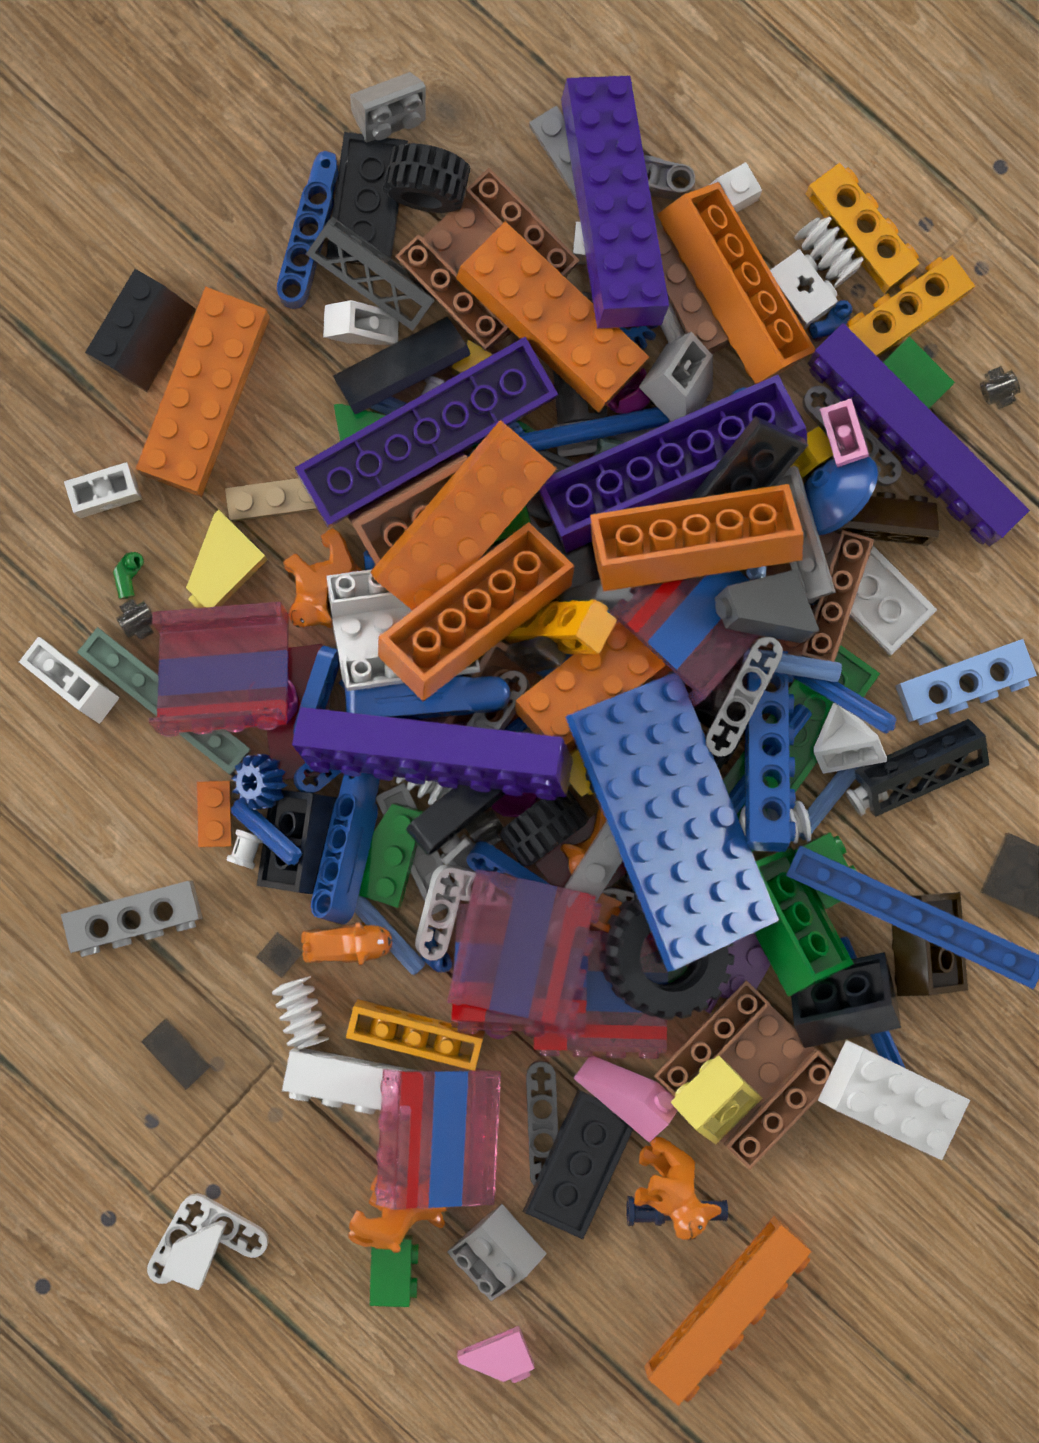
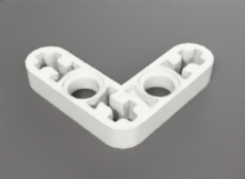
(458, 891)
(212, 1211)

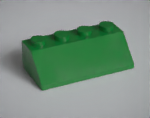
(803, 941)

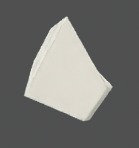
(847, 743)

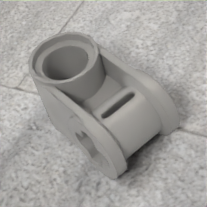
(663, 174)

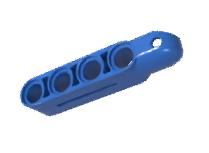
(321, 180)
(455, 698)
(346, 849)

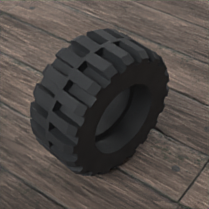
(629, 982)

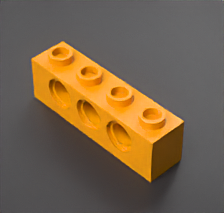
(883, 271)
(953, 287)
(573, 625)
(414, 1034)

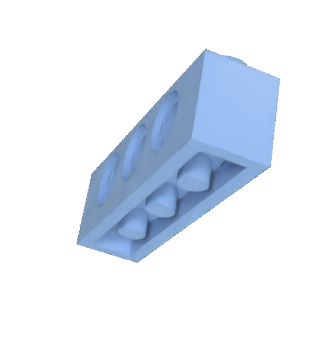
(1011, 657)

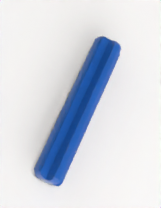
(267, 833)

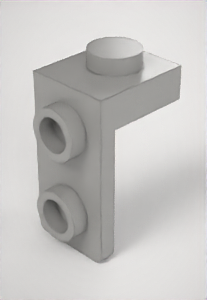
(456, 851)

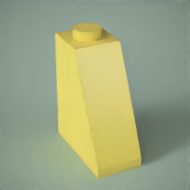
(222, 564)

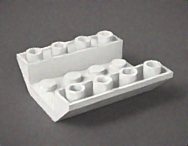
(359, 615)

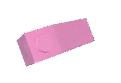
(630, 1096)

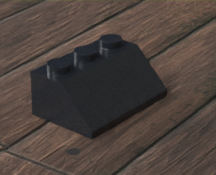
(140, 330)
(305, 822)
(848, 1004)

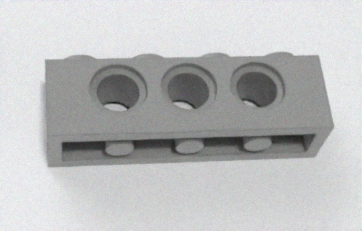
(80, 923)

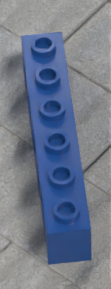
(759, 831)

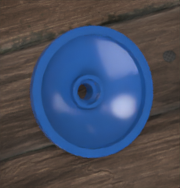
(839, 492)

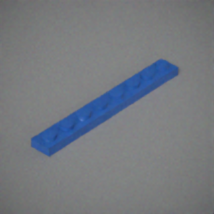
(915, 916)

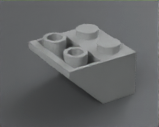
(389, 106)
(680, 377)
(497, 1253)

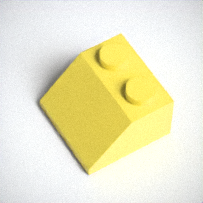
(715, 1099)

